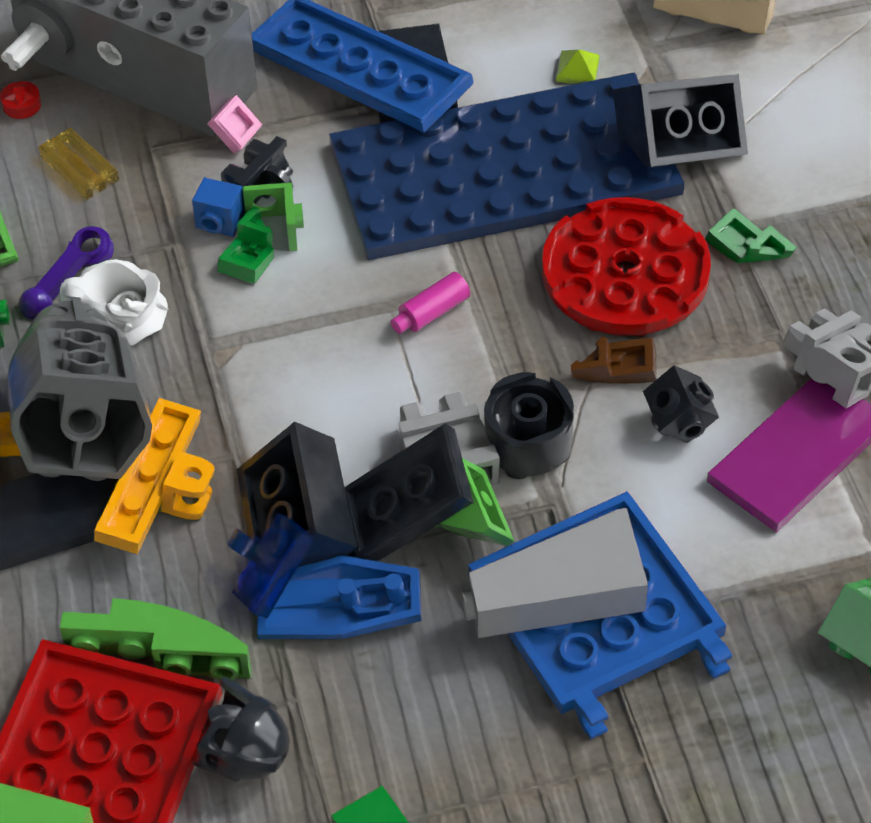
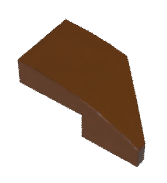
(619, 362)

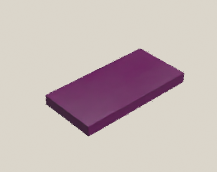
(793, 454)

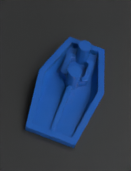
(344, 600)

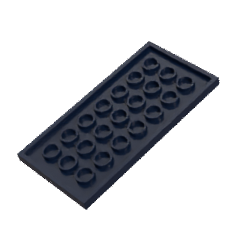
(492, 168)

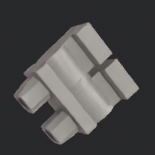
(834, 353)
(464, 419)

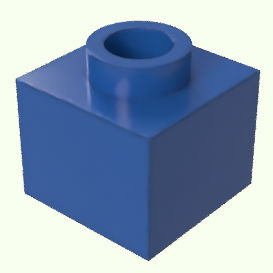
(218, 206)

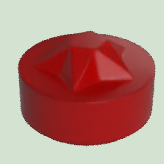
(20, 100)

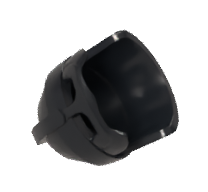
(243, 736)

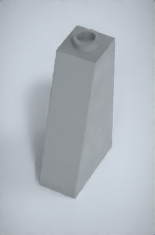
(561, 580)

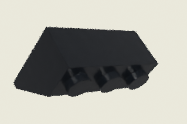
(682, 119)
(304, 481)

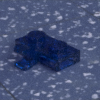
(270, 564)

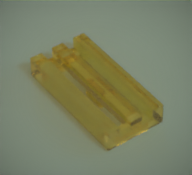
(94, 180)

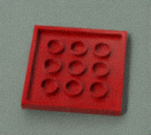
(105, 733)

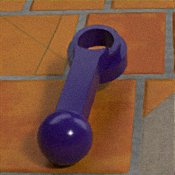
(48, 288)

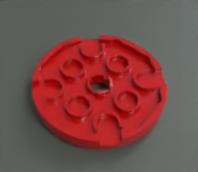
(654, 295)

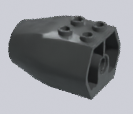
(77, 395)

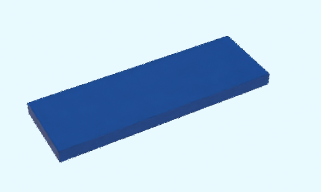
(361, 63)

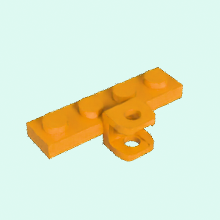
(156, 479)

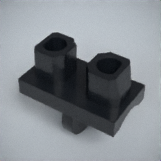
(265, 166)

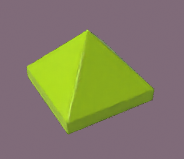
(577, 66)

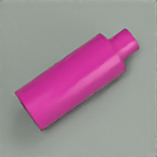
(431, 303)

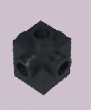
(680, 404)

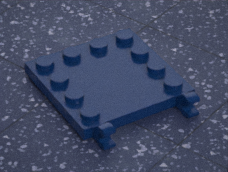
(598, 655)

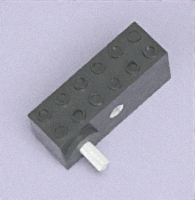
(154, 53)

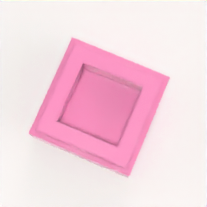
(234, 124)

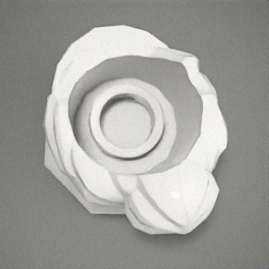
(123, 295)

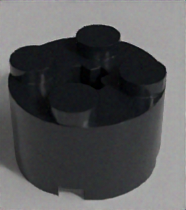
(529, 424)

